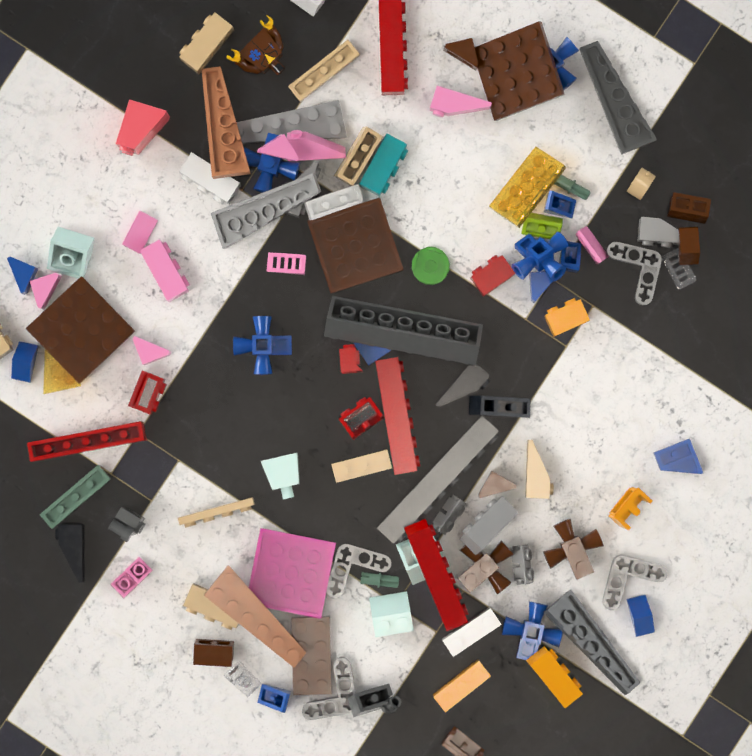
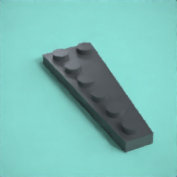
(620, 110)
(583, 631)

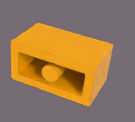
(567, 317)

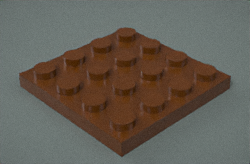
(518, 71)
(355, 245)
(80, 330)

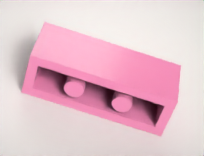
(165, 270)

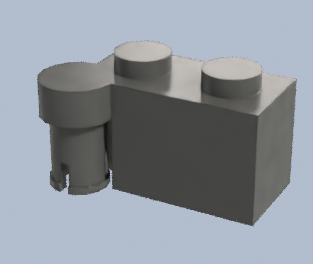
(127, 523)
(373, 700)

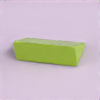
(542, 225)

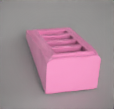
(302, 264)

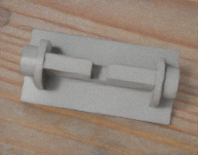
(454, 508)
(524, 573)

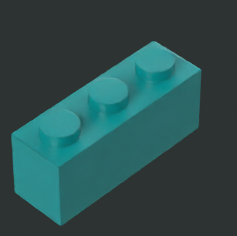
(384, 165)

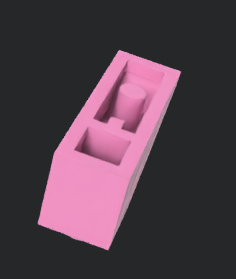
(453, 103)
(314, 147)

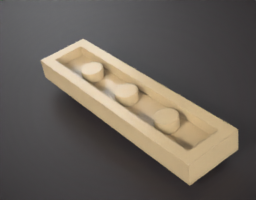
(324, 70)
(208, 515)

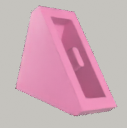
(279, 148)
(44, 288)
(149, 352)

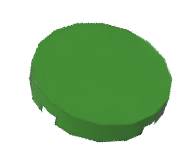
(430, 265)

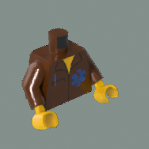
(261, 52)

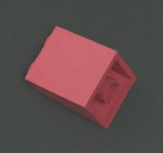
(140, 126)

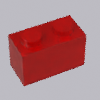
(492, 275)

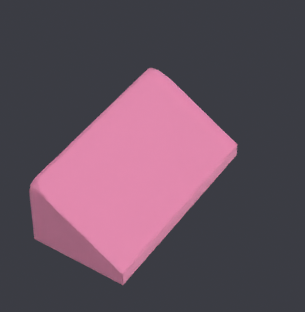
(139, 232)
(591, 245)

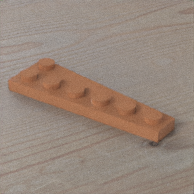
(224, 139)
(244, 607)

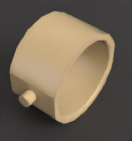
(641, 183)

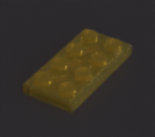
(527, 187)

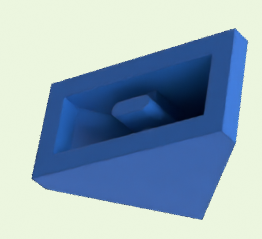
(559, 205)
(571, 257)
(23, 274)
(538, 284)
(371, 353)
(24, 361)
(641, 615)
(274, 697)

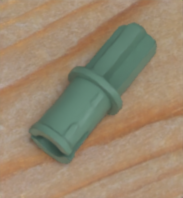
(570, 186)
(379, 580)

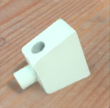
(282, 473)

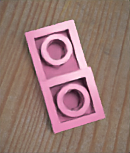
(131, 577)

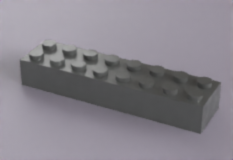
(403, 330)

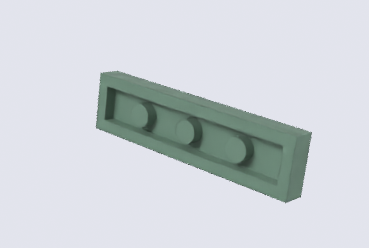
(75, 496)

